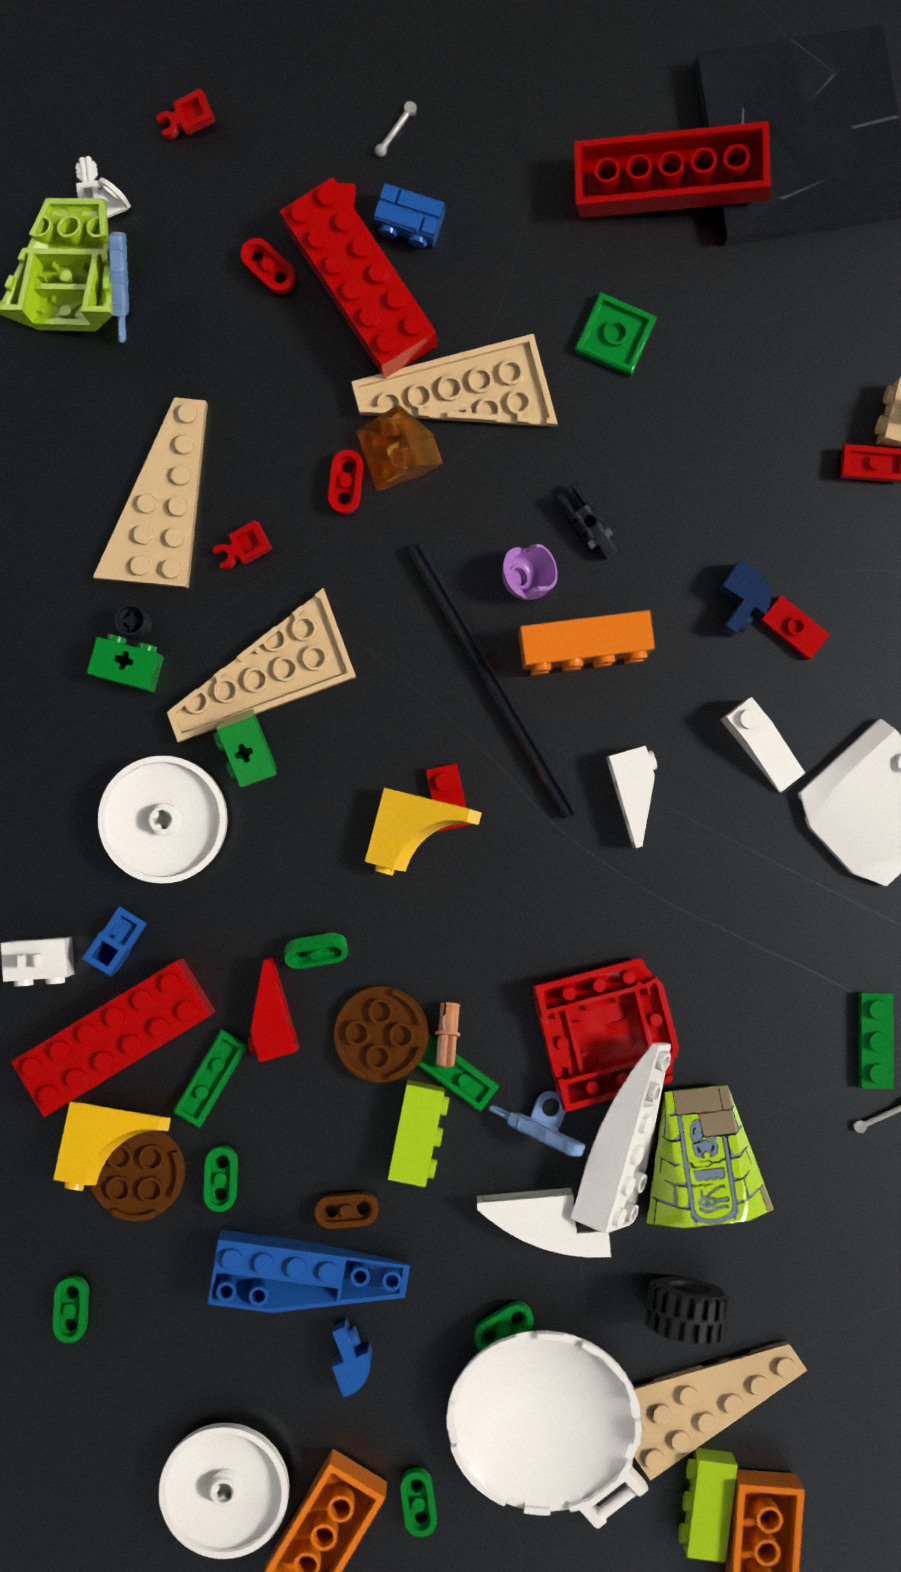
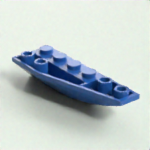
(297, 1275)

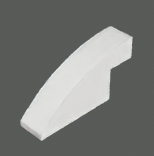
(544, 1221)

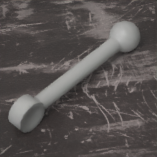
(409, 110)
(860, 1126)

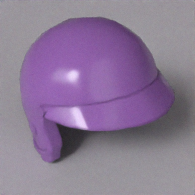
(529, 572)

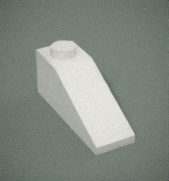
(763, 743)
(633, 783)

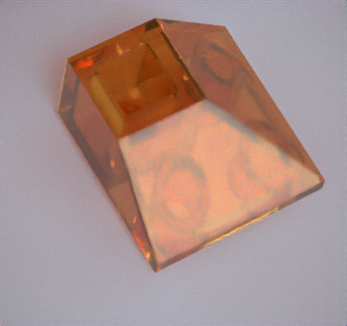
(397, 448)

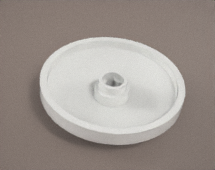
(162, 819)
(224, 1490)

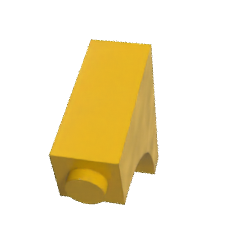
(405, 823)
(91, 1137)

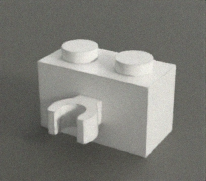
(37, 959)

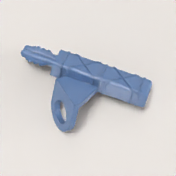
(119, 280)
(543, 1127)

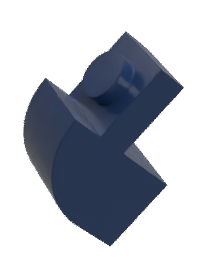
(750, 591)

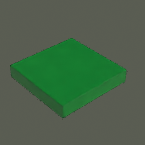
(615, 334)

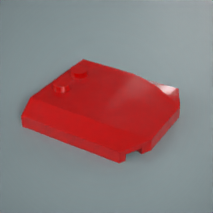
(601, 1028)

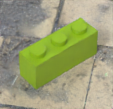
(418, 1133)
(708, 1504)

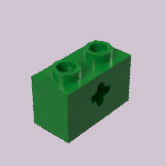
(107, 659)
(247, 731)

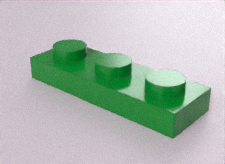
(875, 1040)

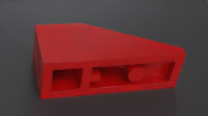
(271, 1023)

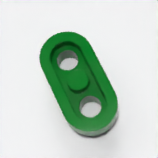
(315, 950)
(220, 1177)
(70, 1307)
(503, 1324)
(418, 1500)

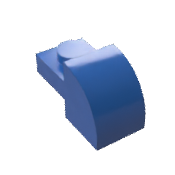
(115, 942)
(353, 1362)

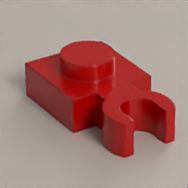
(190, 115)
(246, 544)

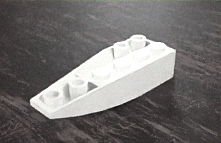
(623, 1147)

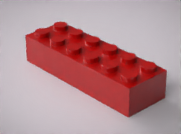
(673, 170)
(359, 277)
(113, 1037)

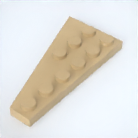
(479, 385)

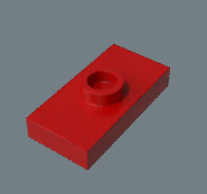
(794, 627)

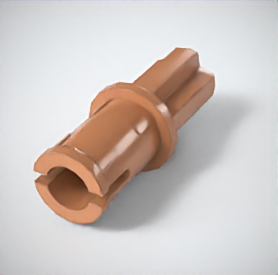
(447, 1034)

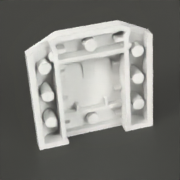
(858, 805)

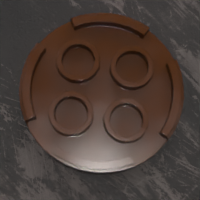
(381, 1034)
(141, 1177)

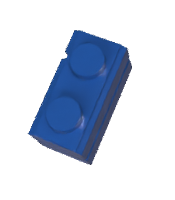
(408, 216)

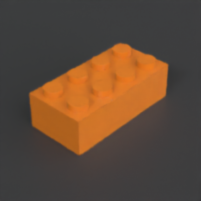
(586, 641)
(329, 1518)
(765, 1522)

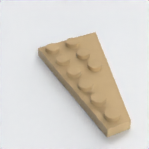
(158, 521)
(280, 667)
(699, 1402)

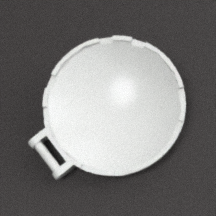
(547, 1426)

